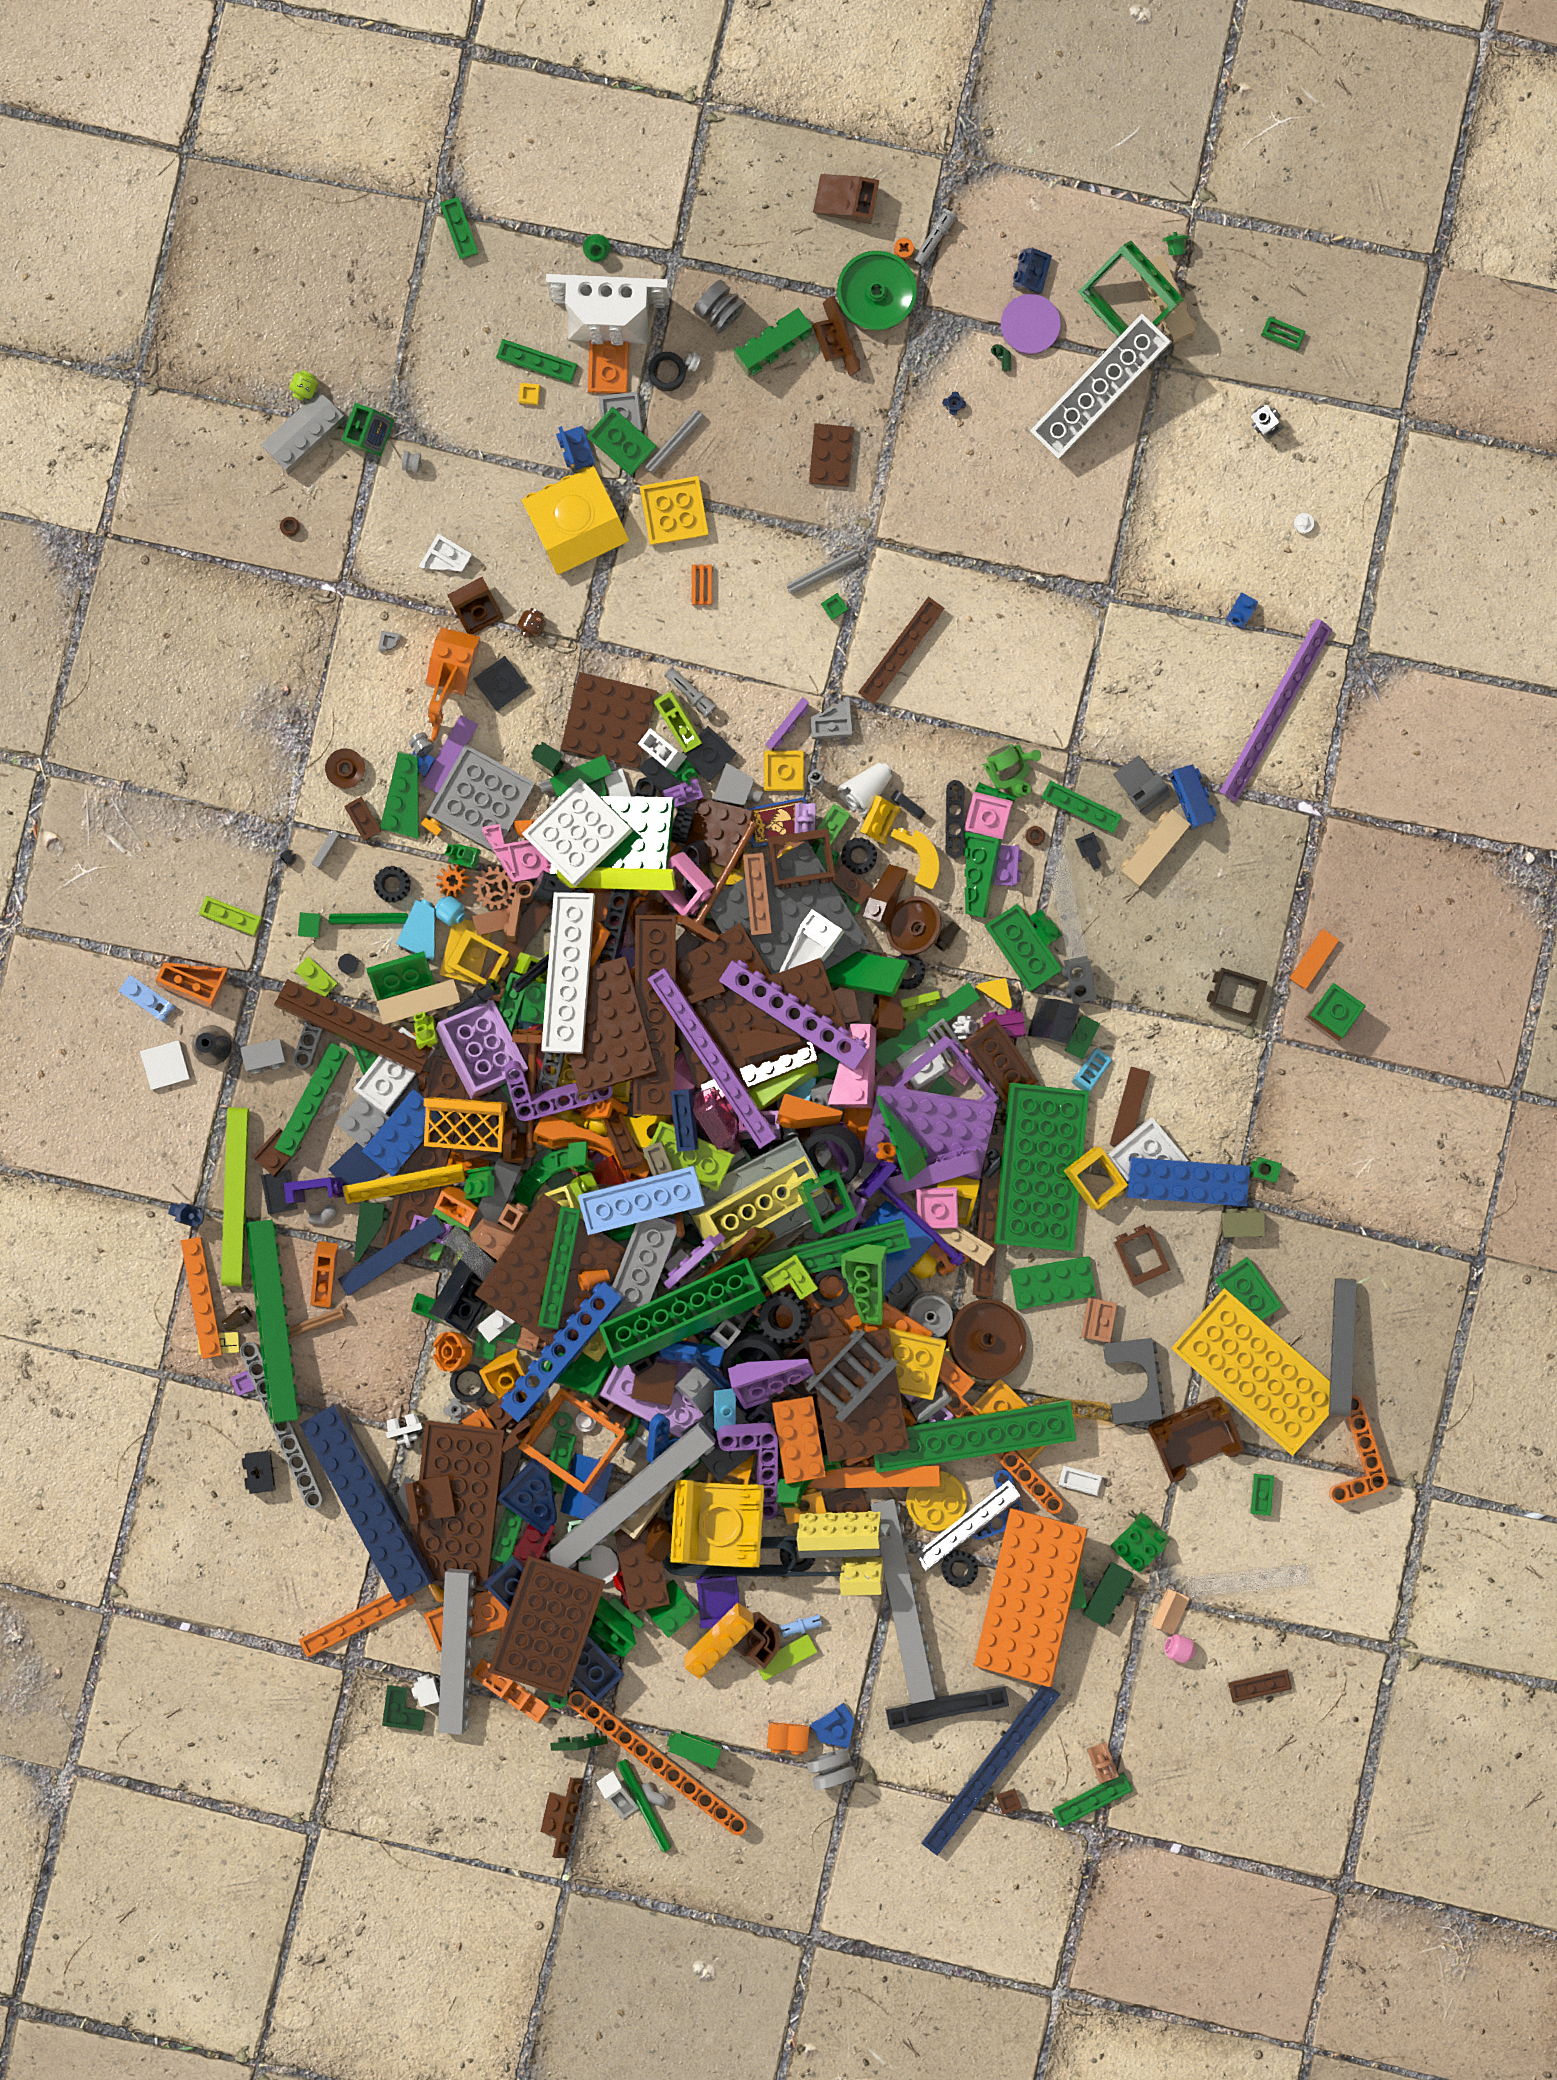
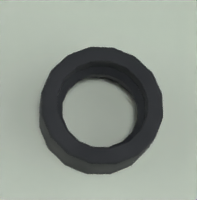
(672, 357)
(827, 1302)
(458, 1394)

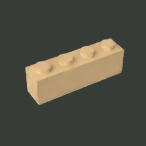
(1157, 845)
(422, 1000)

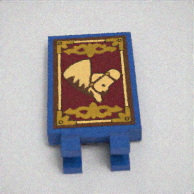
(773, 820)

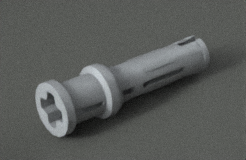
(939, 230)
(698, 698)

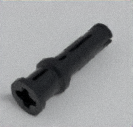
(479, 996)

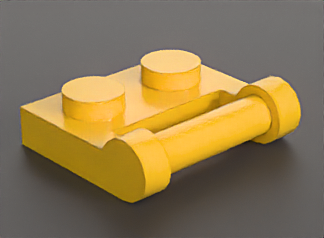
(876, 817)

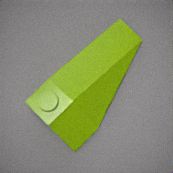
(775, 1089)

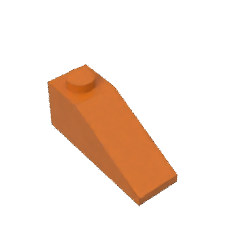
(802, 1113)
(324, 1274)

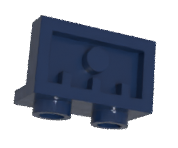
(1032, 270)

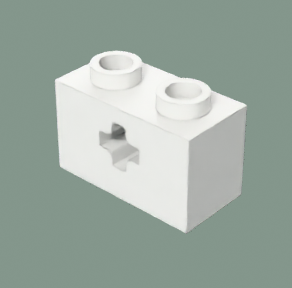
(662, 750)

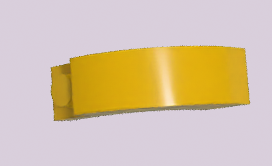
(926, 852)

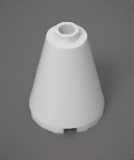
(861, 790)

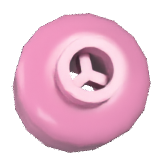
(1179, 1648)

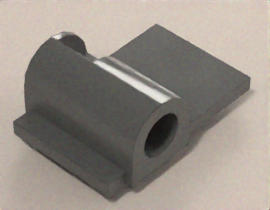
(1143, 788)

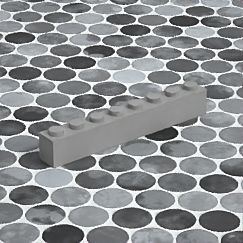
(456, 1651)

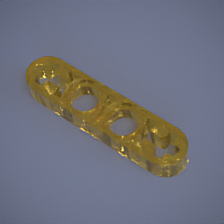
(1074, 1403)

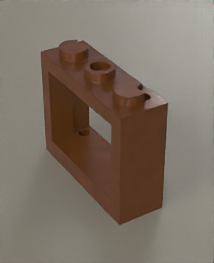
(801, 837)

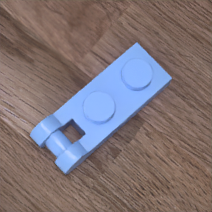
(146, 998)

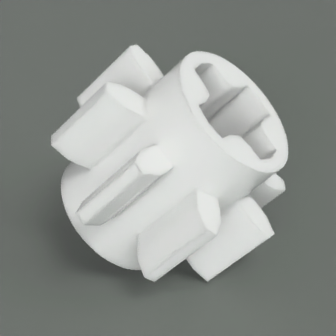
(964, 1027)

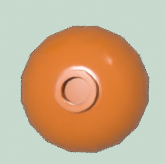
(452, 1351)

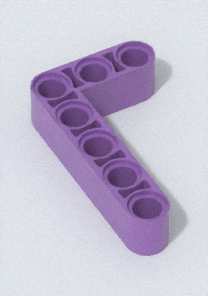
(551, 1096)
(764, 1462)

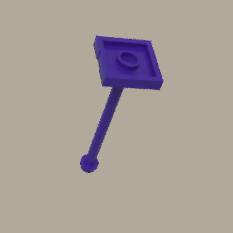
(876, 1181)

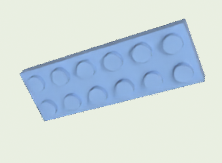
(641, 1200)

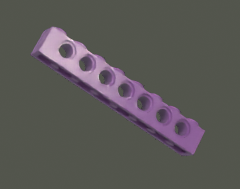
(731, 979)

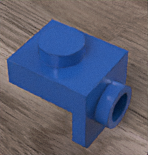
(1242, 610)

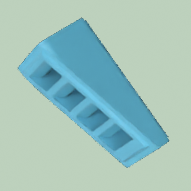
(1082, 1084)

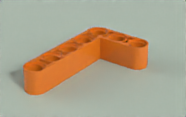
(1364, 1454)

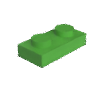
(834, 822)

